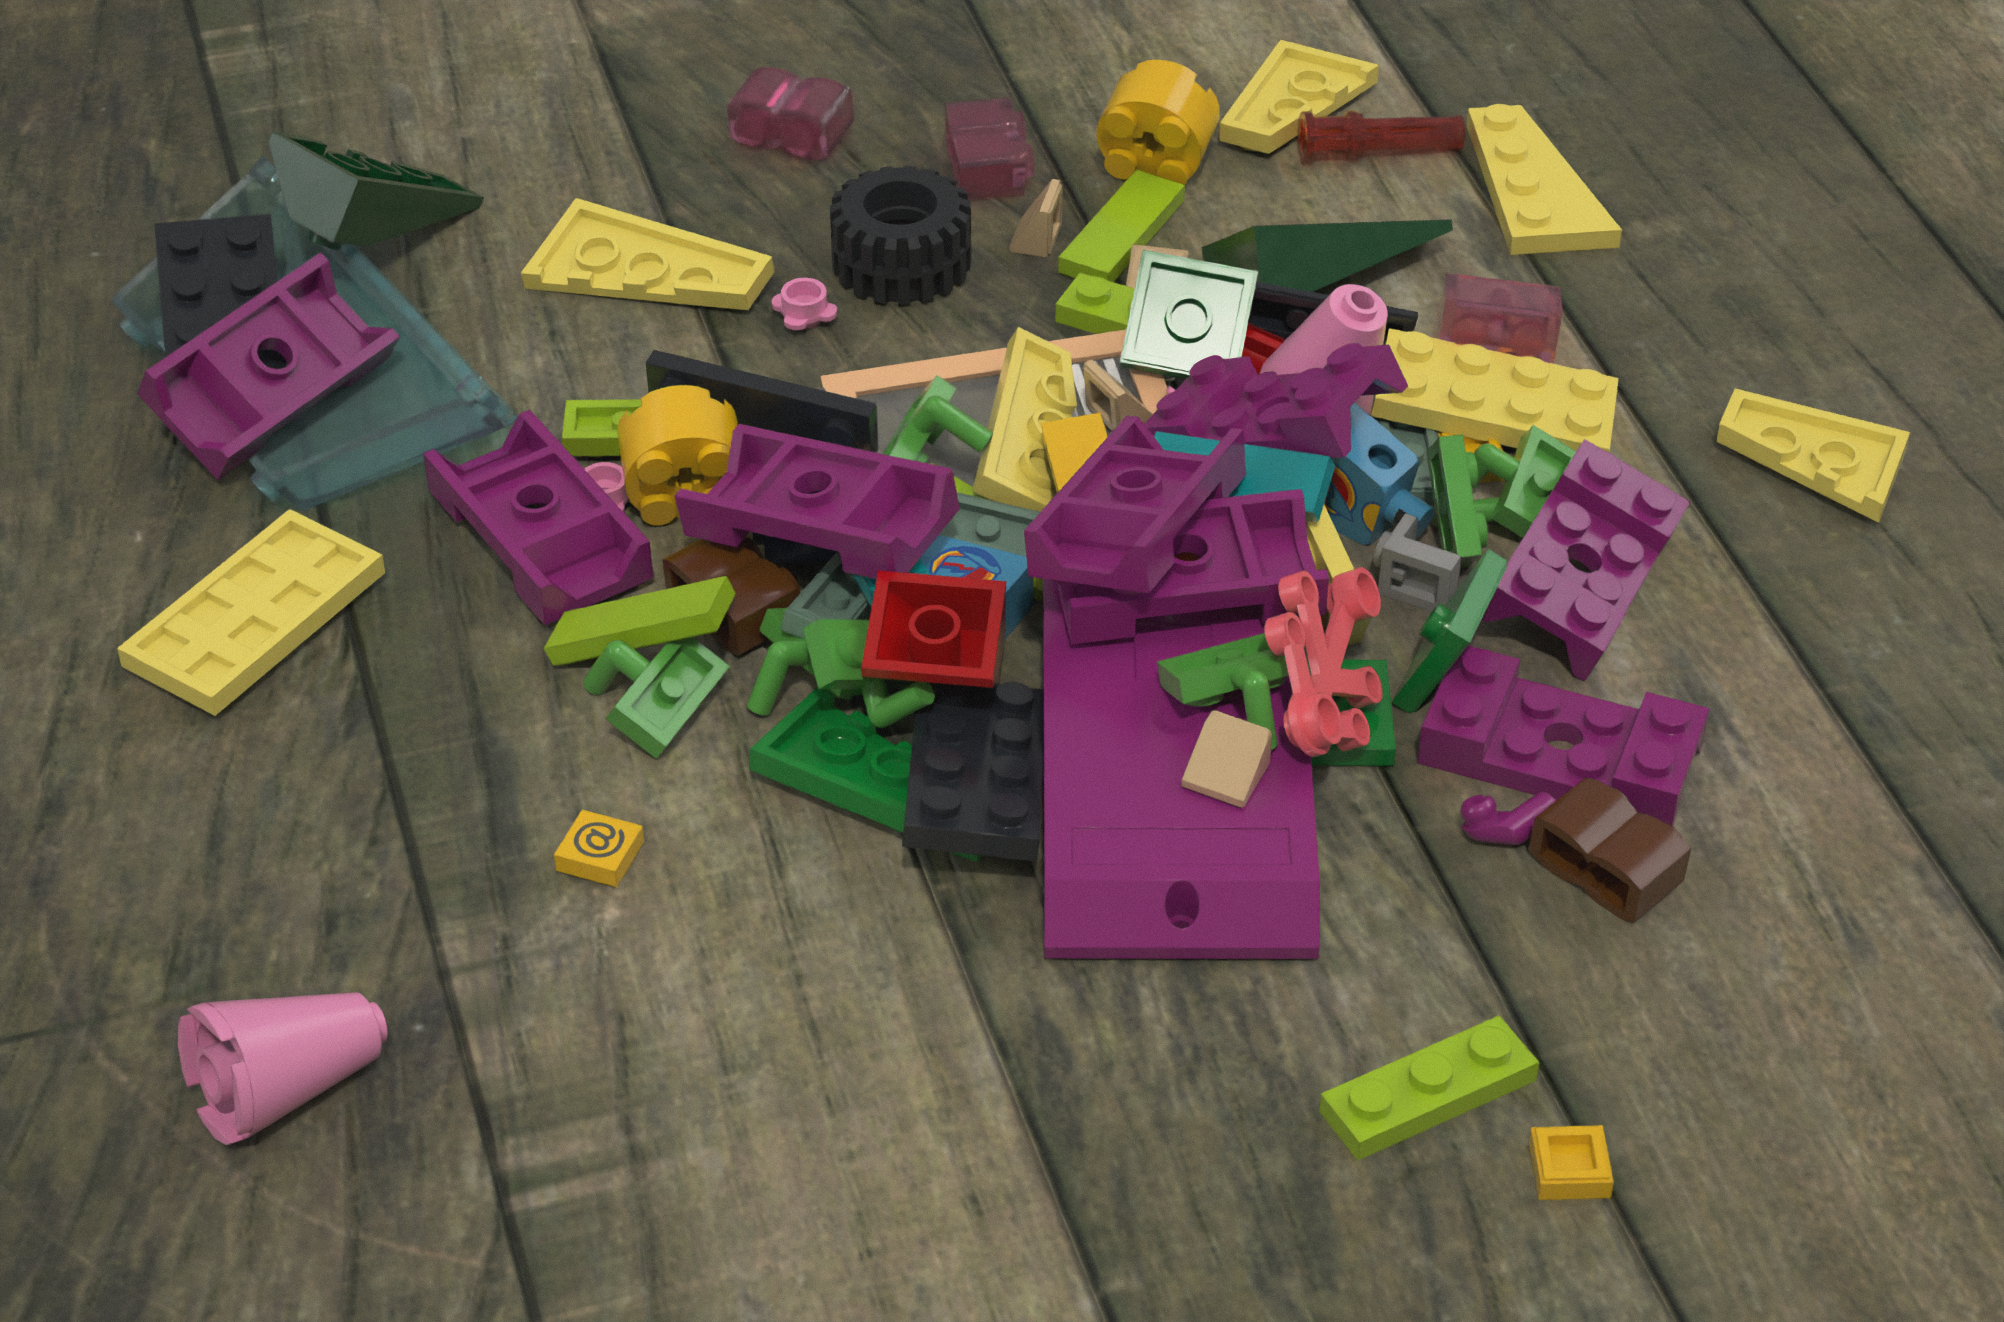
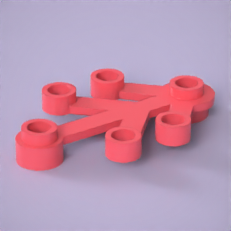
(1312, 714)

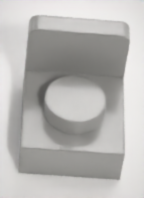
(1415, 570)

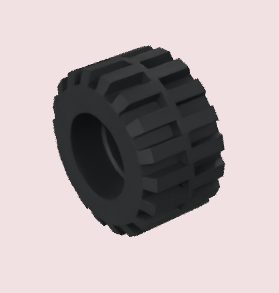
(901, 234)

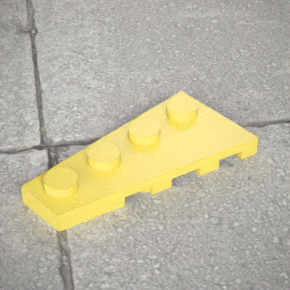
(641, 259)
(1031, 390)

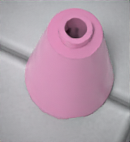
(1343, 318)
(273, 1055)

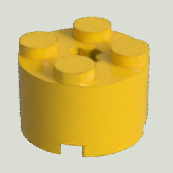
(1157, 122)
(673, 444)

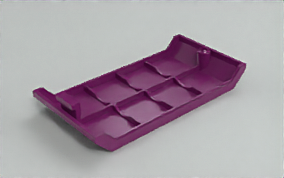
(1133, 853)

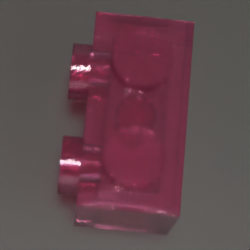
(1501, 315)

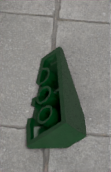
(359, 197)
(1322, 253)

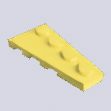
(1534, 188)

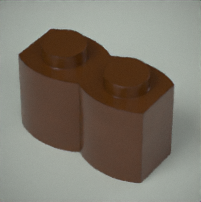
(755, 580)
(1609, 849)

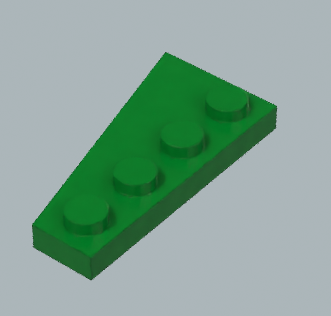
(838, 761)

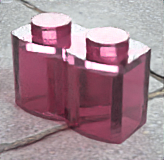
(790, 113)
(988, 147)

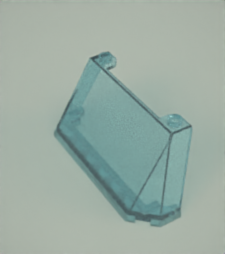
(382, 422)

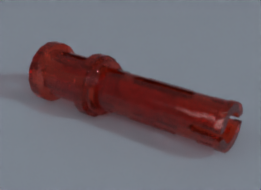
(1355, 134)

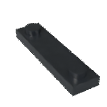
(773, 402)

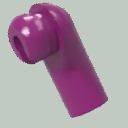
(1512, 827)

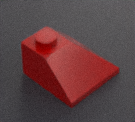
(936, 629)

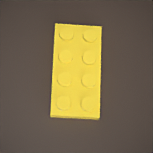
(1496, 394)
(251, 611)

